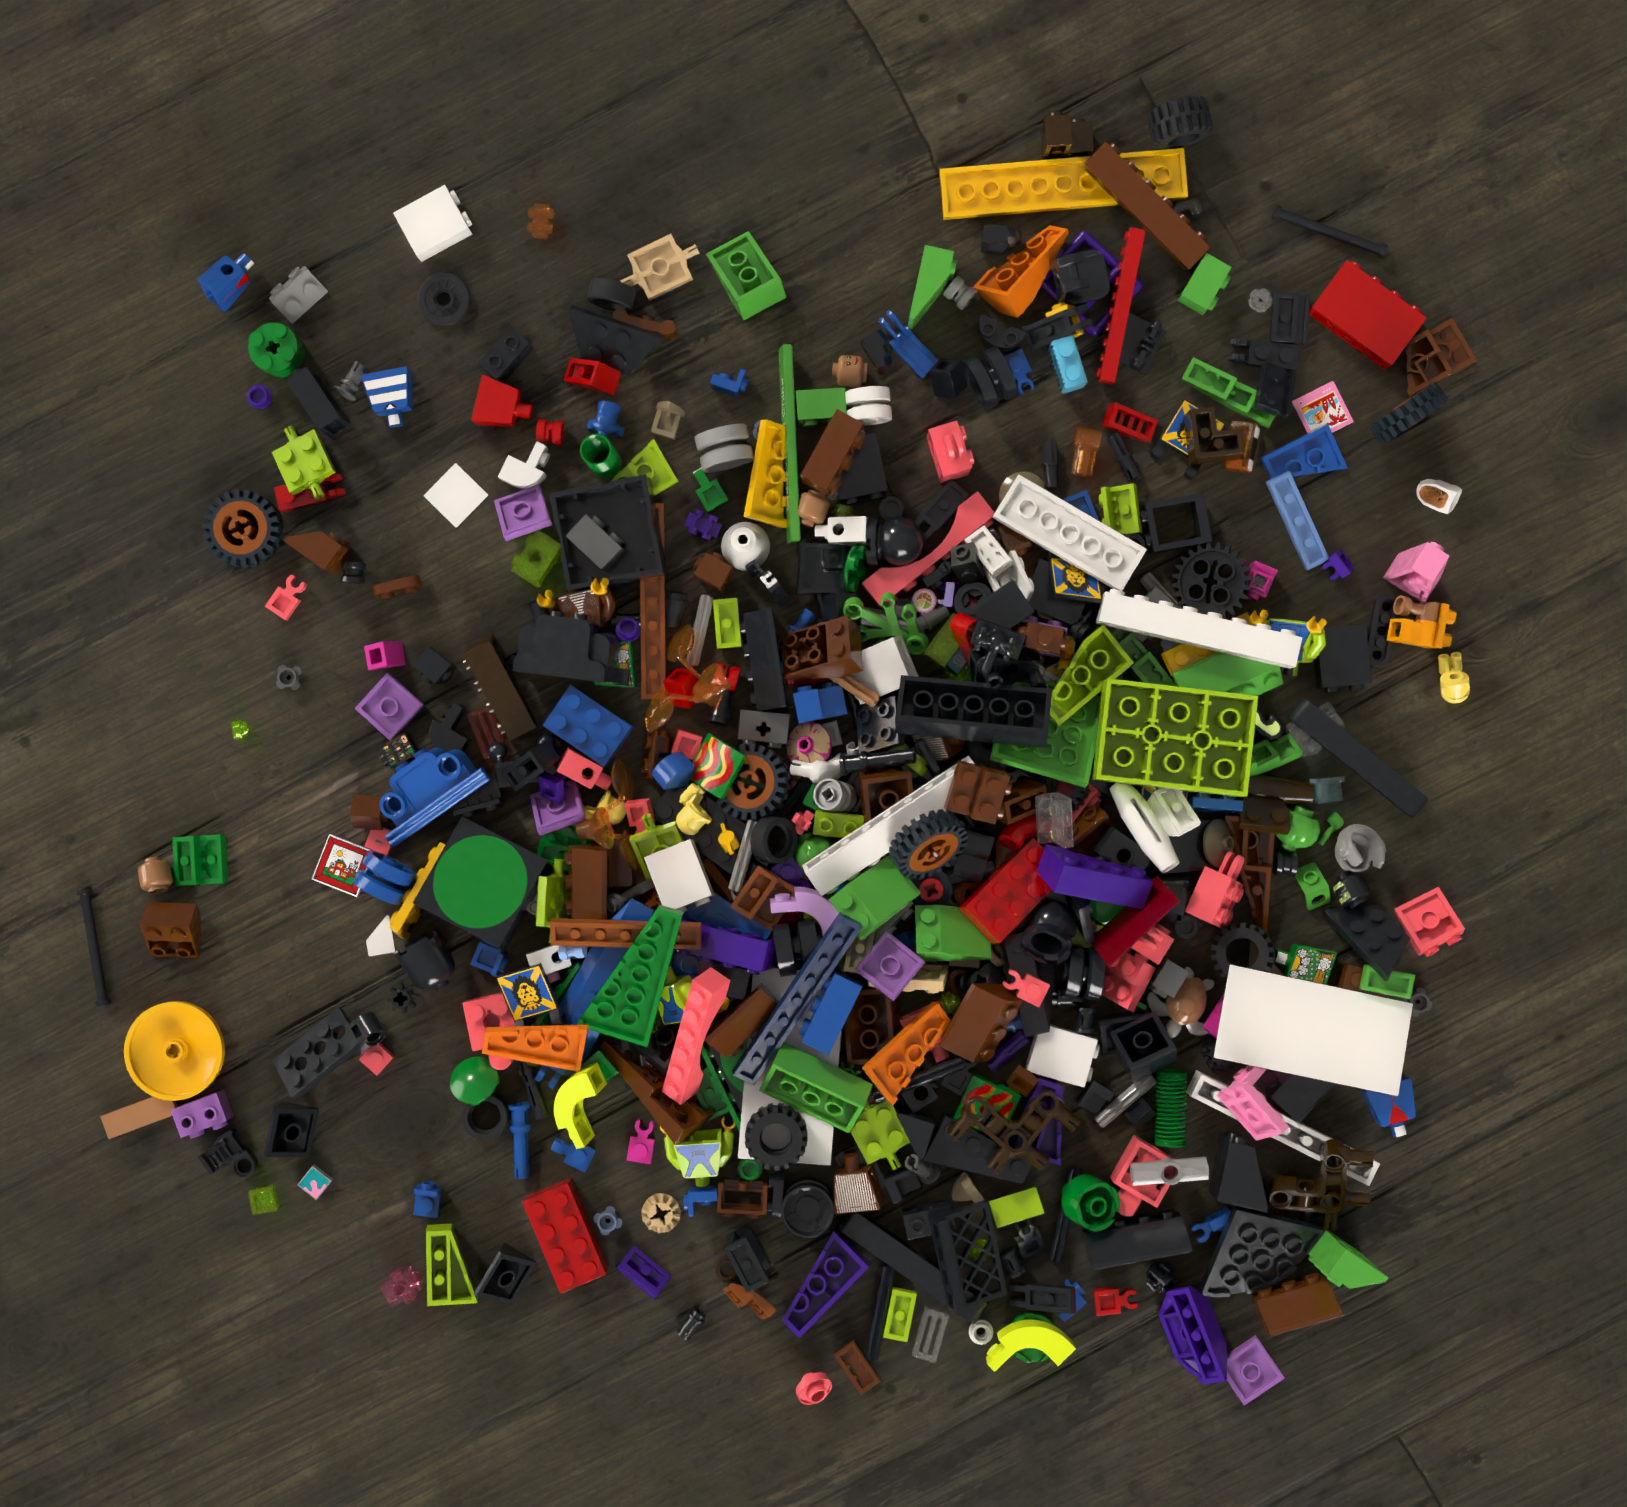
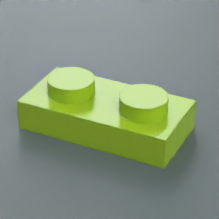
(727, 623)
(899, 1314)

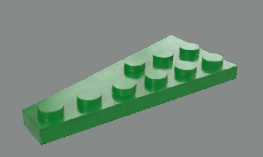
(633, 991)

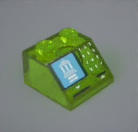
(947, 654)

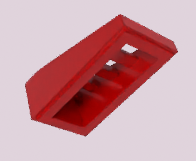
(1111, 413)

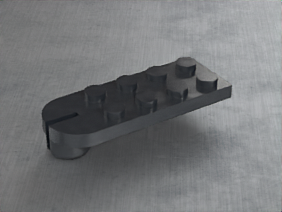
(707, 837)

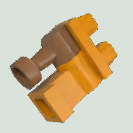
(1429, 625)

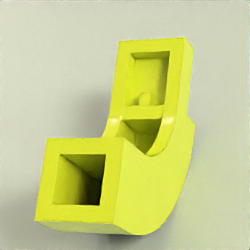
(569, 1103)
(1030, 1334)

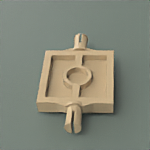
(660, 266)

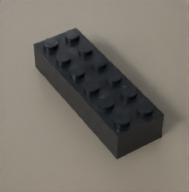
(973, 711)

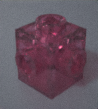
(401, 1286)

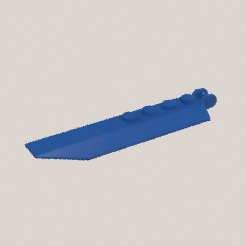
(590, 979)

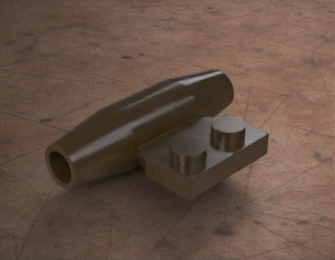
(1268, 800)

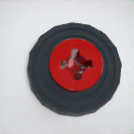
(940, 883)

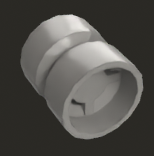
(835, 796)

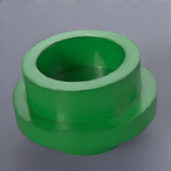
(749, 1169)

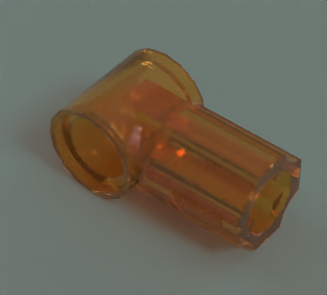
(1086, 445)

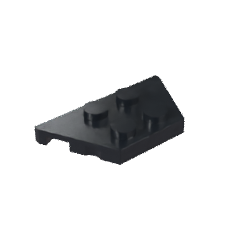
(611, 340)
(1371, 935)

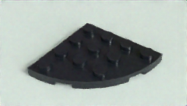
(1257, 1252)

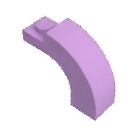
(806, 901)

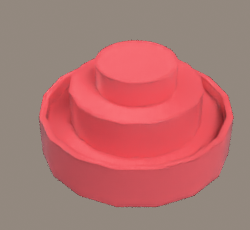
(813, 1388)

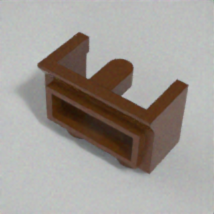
(731, 1209)

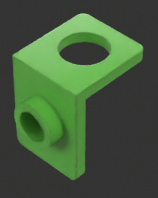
(1313, 885)

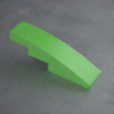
(1226, 391)
(1145, 666)
(1274, 754)

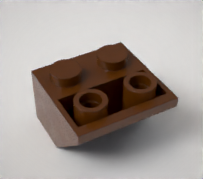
(172, 929)

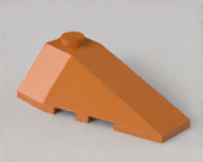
(1017, 281)

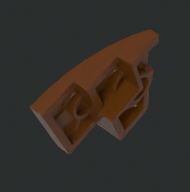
(1436, 356)

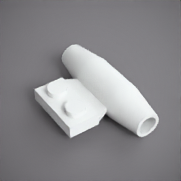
(1155, 820)

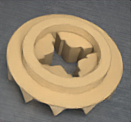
(666, 1203)

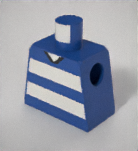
(390, 393)

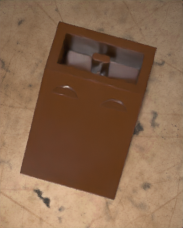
(823, 650)

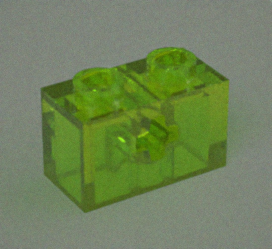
(538, 571)

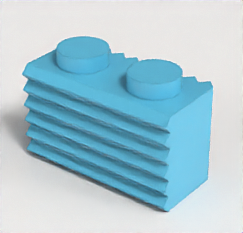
(1067, 364)

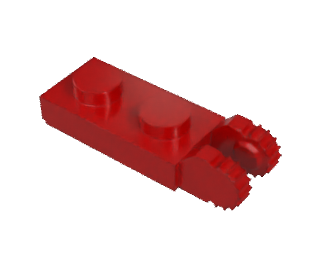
(305, 498)

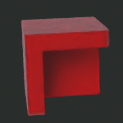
(682, 683)

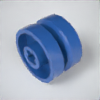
(384, 877)

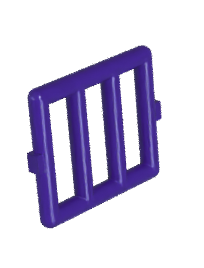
(1088, 239)

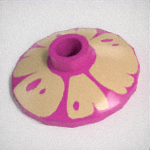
(818, 743)

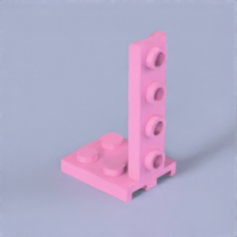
(1251, 1106)

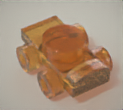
(540, 225)

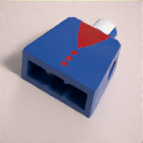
(226, 280)
(1392, 1109)

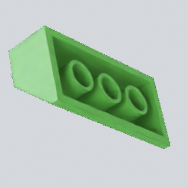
(1230, 675)
(816, 1087)
(1344, 1263)

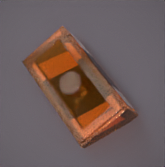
(1250, 438)

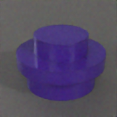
(259, 396)
(627, 629)

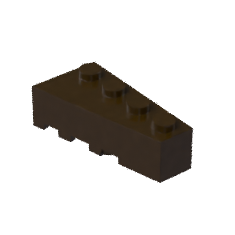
(499, 688)

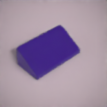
(643, 1272)

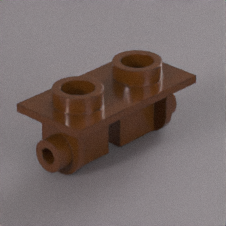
(654, 745)

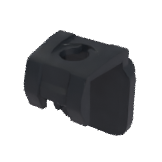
(1080, 277)

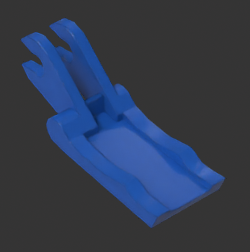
(909, 347)

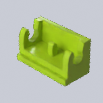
(1016, 1207)

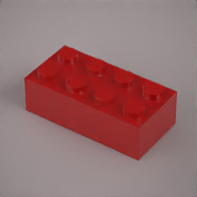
(1007, 894)
(566, 1235)

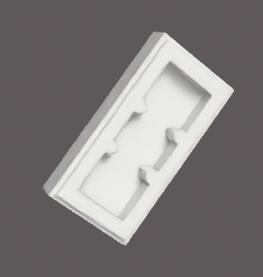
(989, 552)

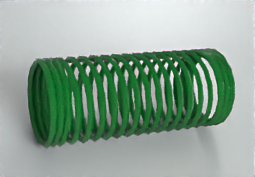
(591, 447)
(1168, 1082)

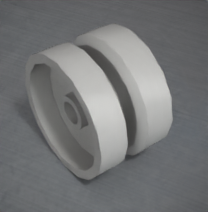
(724, 448)

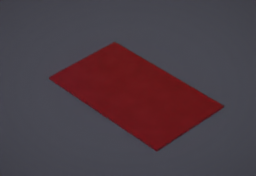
(1133, 923)

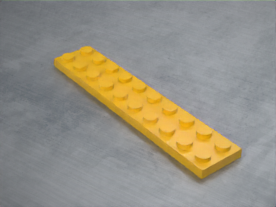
(1050, 184)

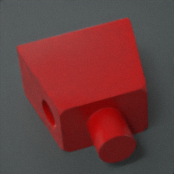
(499, 404)

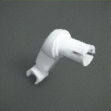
(821, 769)

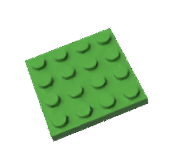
(1068, 747)

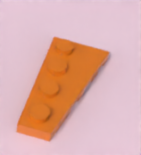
(544, 1045)
(906, 1051)

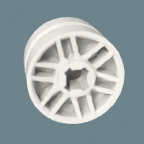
(869, 405)

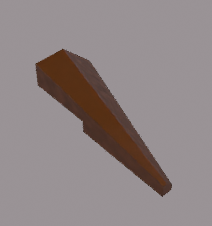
(1257, 868)
(675, 1119)

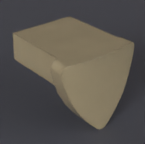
(667, 419)
(965, 1189)

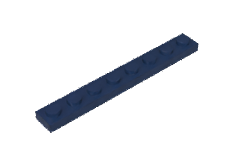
(797, 998)

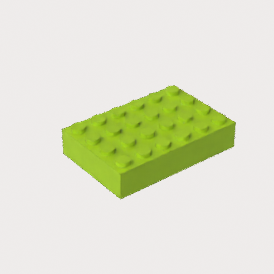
(1175, 737)

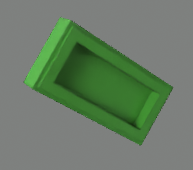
(1399, 984)

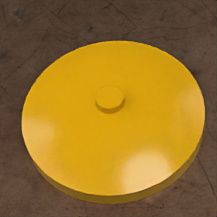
(174, 1050)

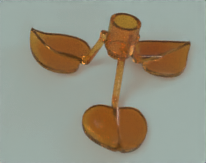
(707, 689)
(599, 825)

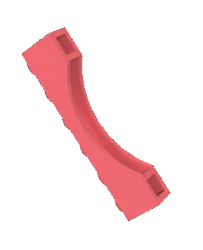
(969, 518)
(702, 1005)

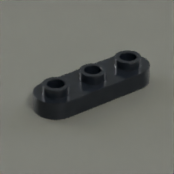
(1380, 618)

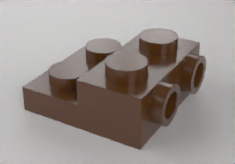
(978, 792)

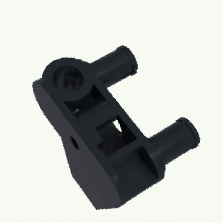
(1026, 669)

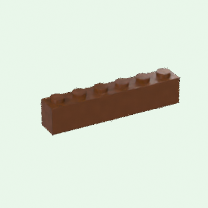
(1146, 206)

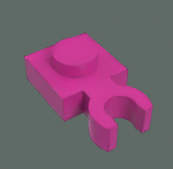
(641, 1145)

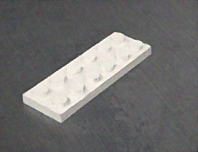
(1069, 533)

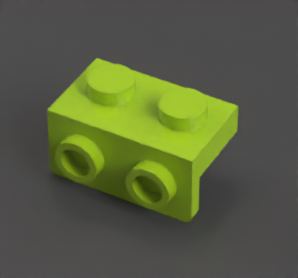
(1121, 508)
(835, 823)

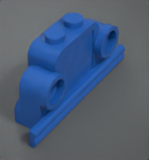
(428, 789)

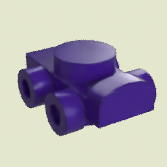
(708, 527)

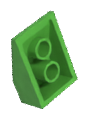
(935, 271)
(746, 275)
(875, 896)
(948, 935)

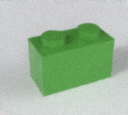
(1204, 284)
(819, 405)

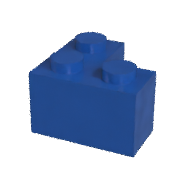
(819, 703)

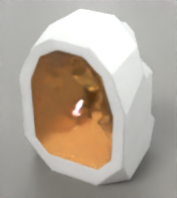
(1438, 495)

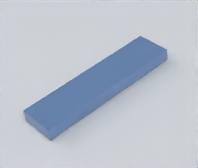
(1297, 520)

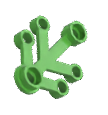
(888, 626)

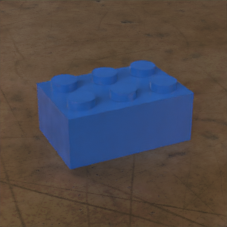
(588, 726)
(830, 1012)

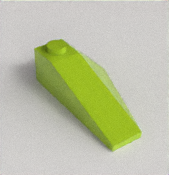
(1094, 661)

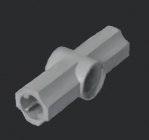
(1185, 1170)

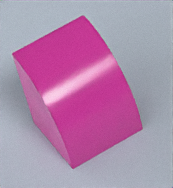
(384, 655)

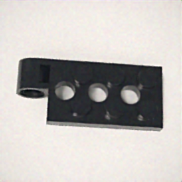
(359, 1037)

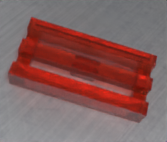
(479, 712)

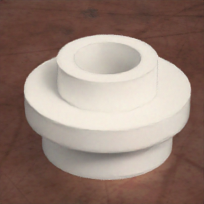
(984, 1338)

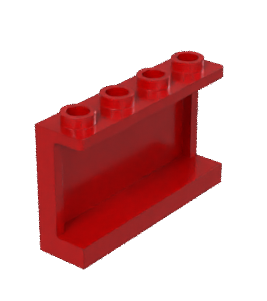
(1367, 314)

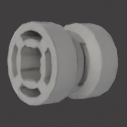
(960, 292)

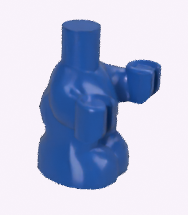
(606, 420)

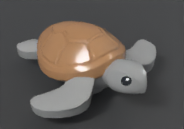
(1185, 1007)

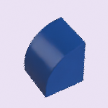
(673, 771)

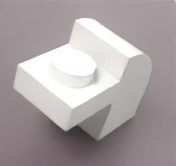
(526, 474)

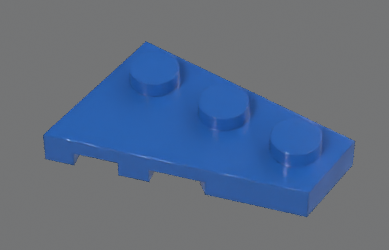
(1306, 455)

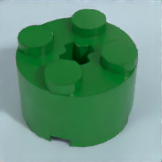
(264, 344)
(1090, 1202)

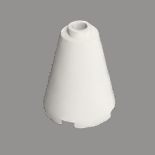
(739, 554)

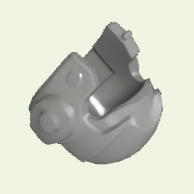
(1358, 847)

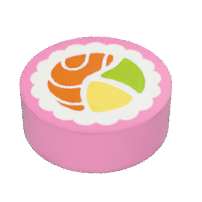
(924, 600)

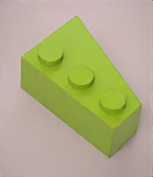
(447, 1270)

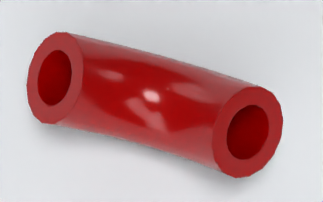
(1018, 832)

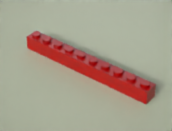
(1121, 305)

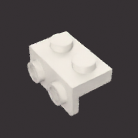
(1014, 572)

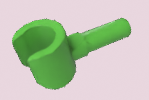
(1336, 822)

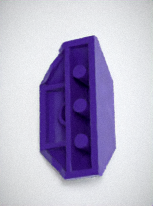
(1194, 1334)

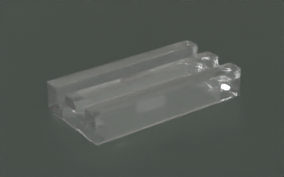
(935, 1314)

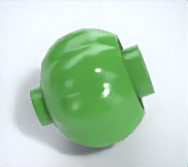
(1303, 830)
(809, 847)

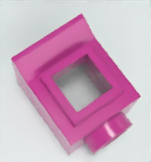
(1262, 580)

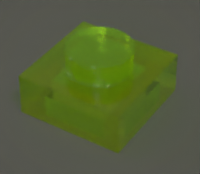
(263, 1199)

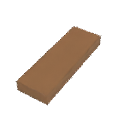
(136, 1116)

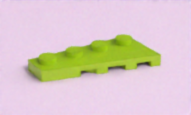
(654, 465)

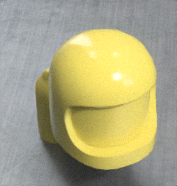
(1453, 682)
(616, 814)
(692, 815)

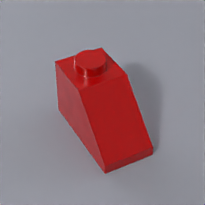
(592, 376)

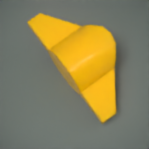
(728, 840)

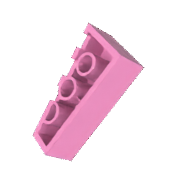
(1418, 570)

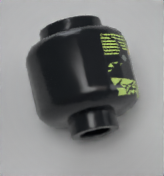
(1351, 890)

